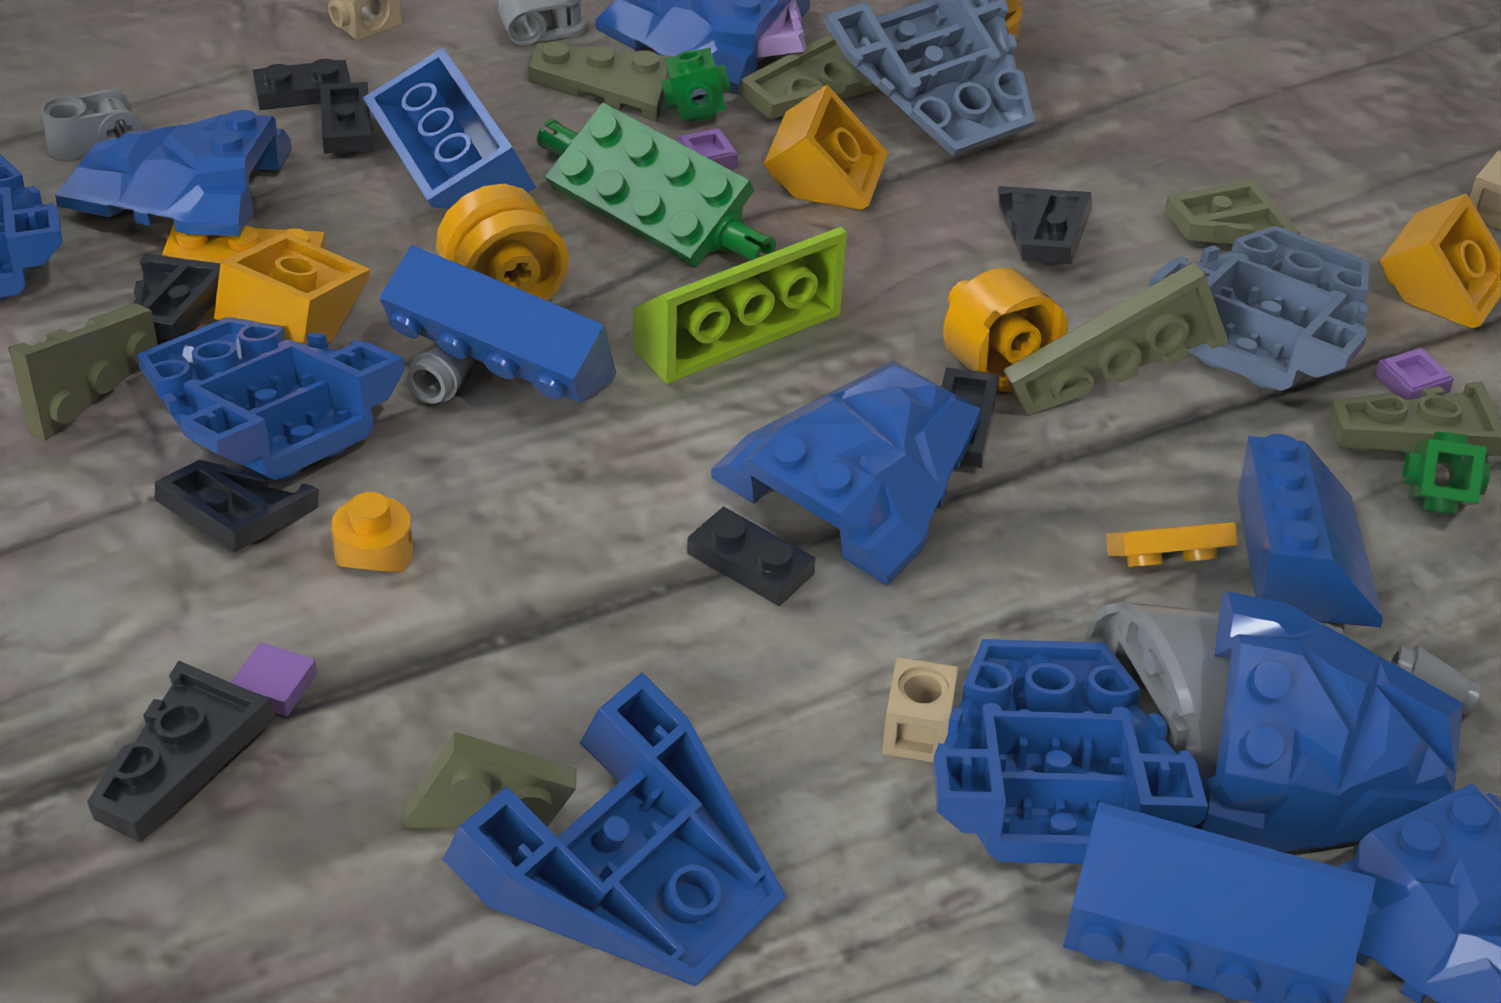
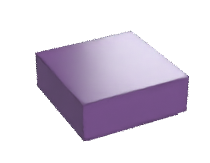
(712, 145)
(1412, 372)
(277, 676)

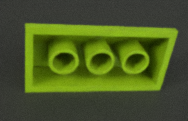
(741, 307)

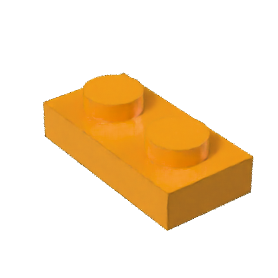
(1195, 541)

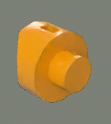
(372, 534)

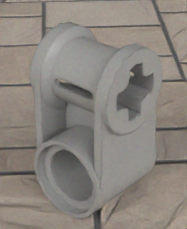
(542, 20)
(82, 120)

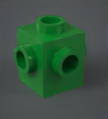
(695, 85)
(1466, 468)

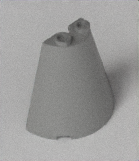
(1177, 665)

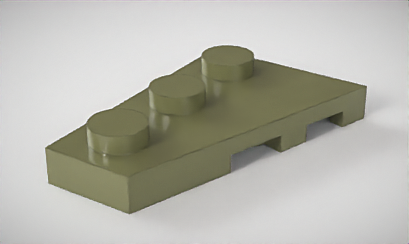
(604, 72)
(79, 366)
(1399, 424)

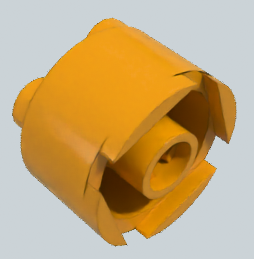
(1000, 321)

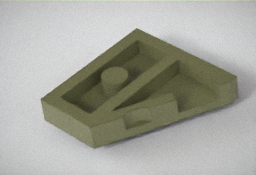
(1225, 212)
(474, 772)

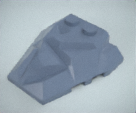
(942, 66)
(1283, 306)

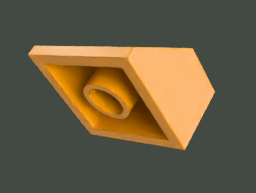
(826, 153)
(1447, 263)
(290, 287)

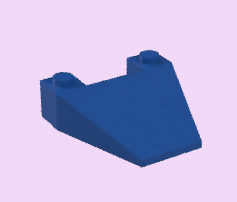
(647, 871)

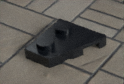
(1045, 222)
(176, 292)
(230, 503)

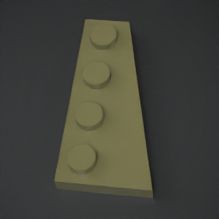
(801, 74)
(1136, 332)

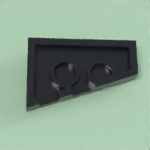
(180, 748)

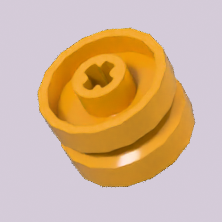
(506, 238)

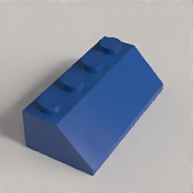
(444, 132)
(498, 326)
(1304, 534)
(1217, 911)

